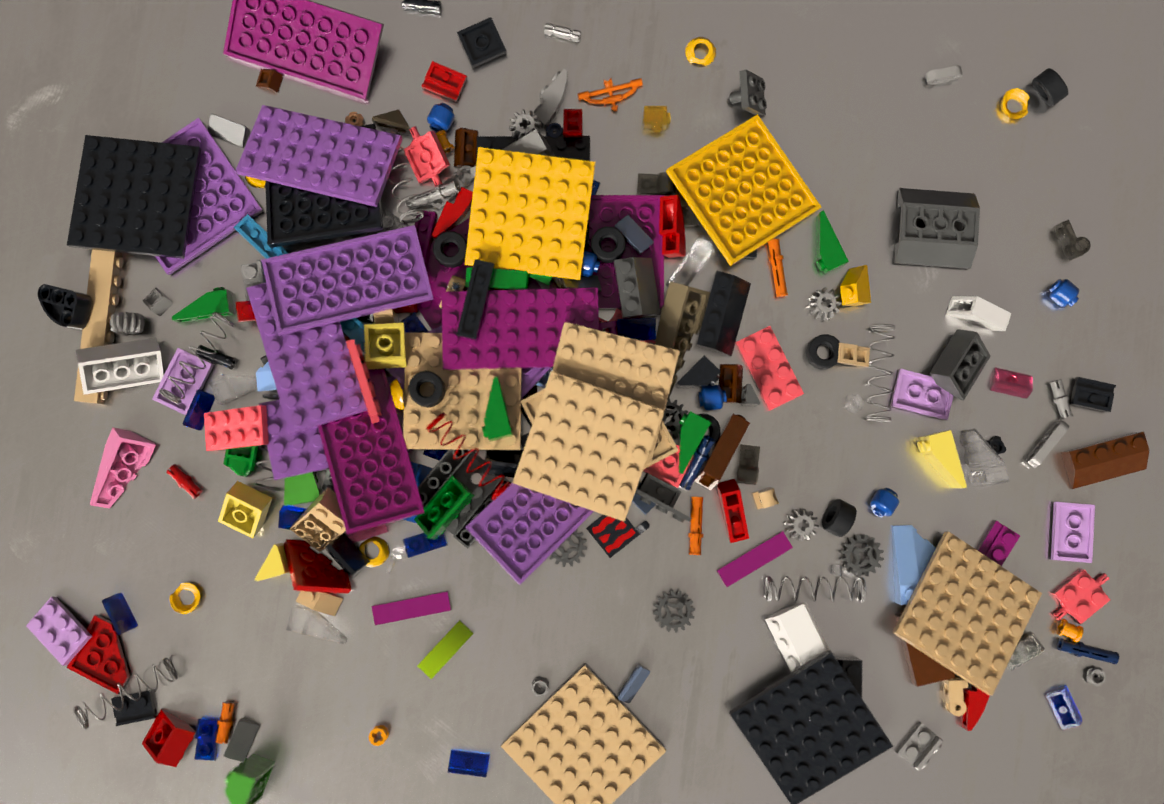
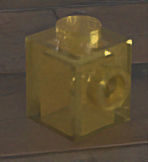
(655, 118)

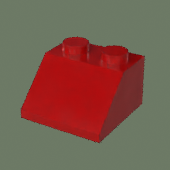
(168, 739)

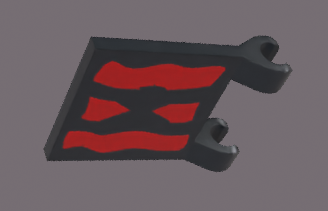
(614, 533)

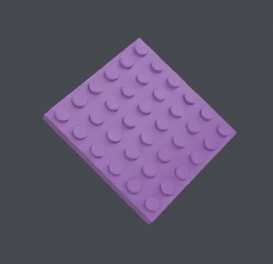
(219, 196)

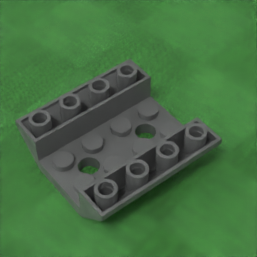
(938, 241)
(457, 467)

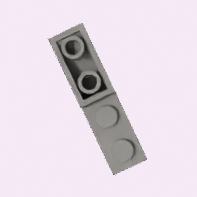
(551, 98)

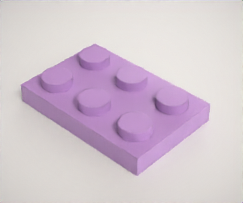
(177, 371)
(921, 395)
(1072, 532)
(59, 631)

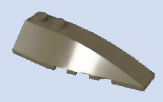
(680, 320)

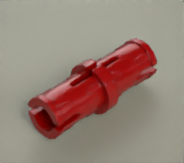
(184, 481)

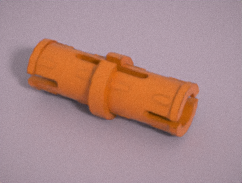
(225, 722)

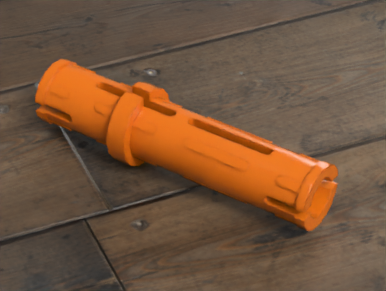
(777, 267)
(696, 526)

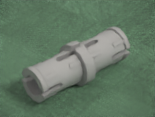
(1061, 399)

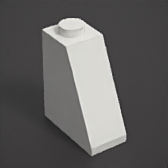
(979, 312)

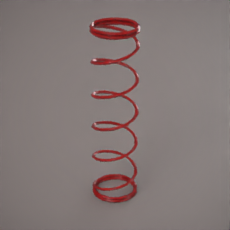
(498, 492)

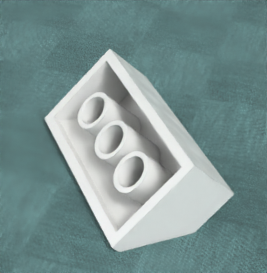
(120, 365)
(797, 635)

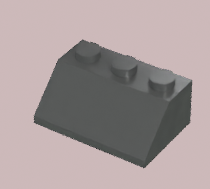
(636, 287)
(960, 363)

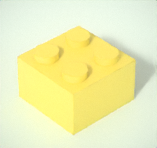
(385, 346)
(245, 509)

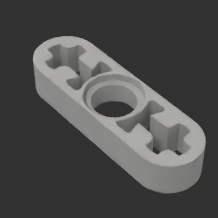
(466, 182)
(1047, 443)

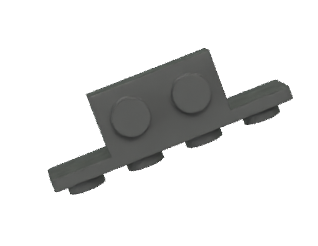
(661, 494)

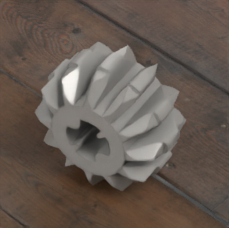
(517, 124)
(821, 297)
(127, 323)
(798, 519)

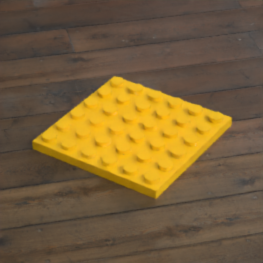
(743, 189)
(530, 212)

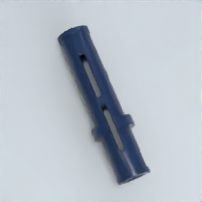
(701, 455)
(1080, 649)

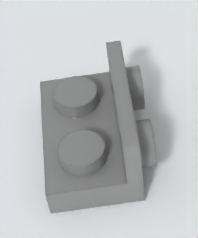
(252, 275)
(919, 746)

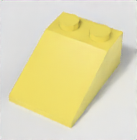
(942, 454)

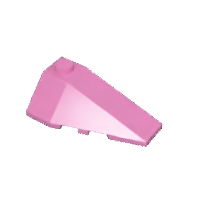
(121, 460)

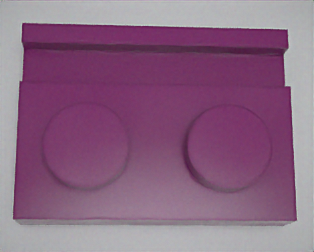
(998, 542)

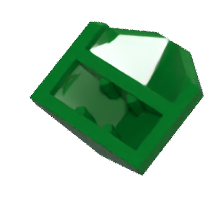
(241, 460)

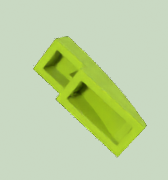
(445, 649)

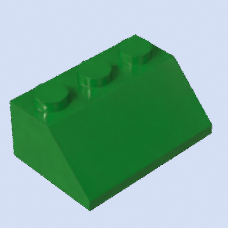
(444, 507)

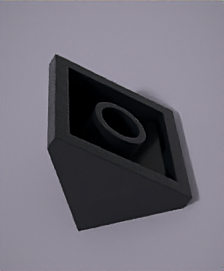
(503, 462)
(347, 555)

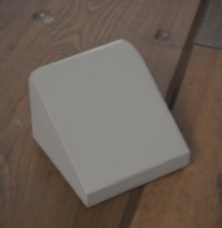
(157, 302)

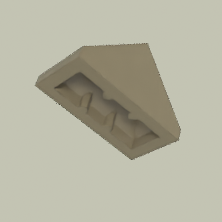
(392, 120)

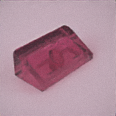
(1011, 383)

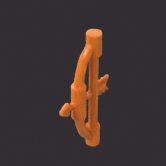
(634, 84)

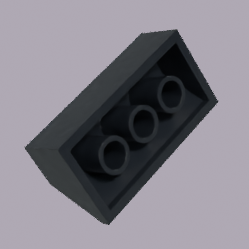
(723, 313)

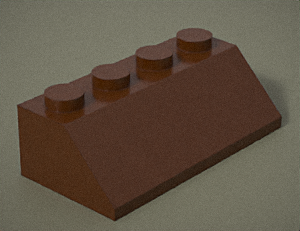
(1106, 459)

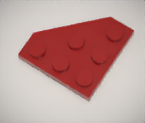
(313, 570)
(102, 656)

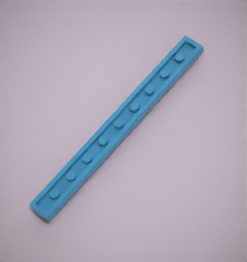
(258, 239)

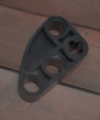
(65, 306)

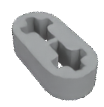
(943, 74)

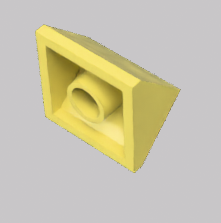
(275, 563)

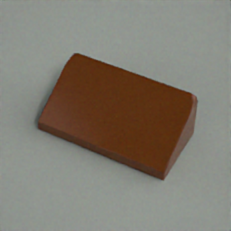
(465, 147)
(731, 381)

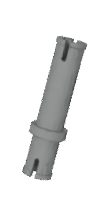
(440, 192)

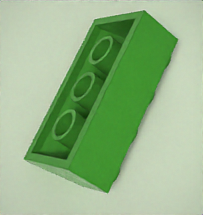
(248, 780)

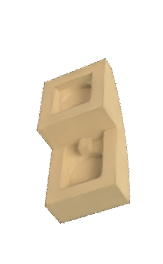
(853, 355)

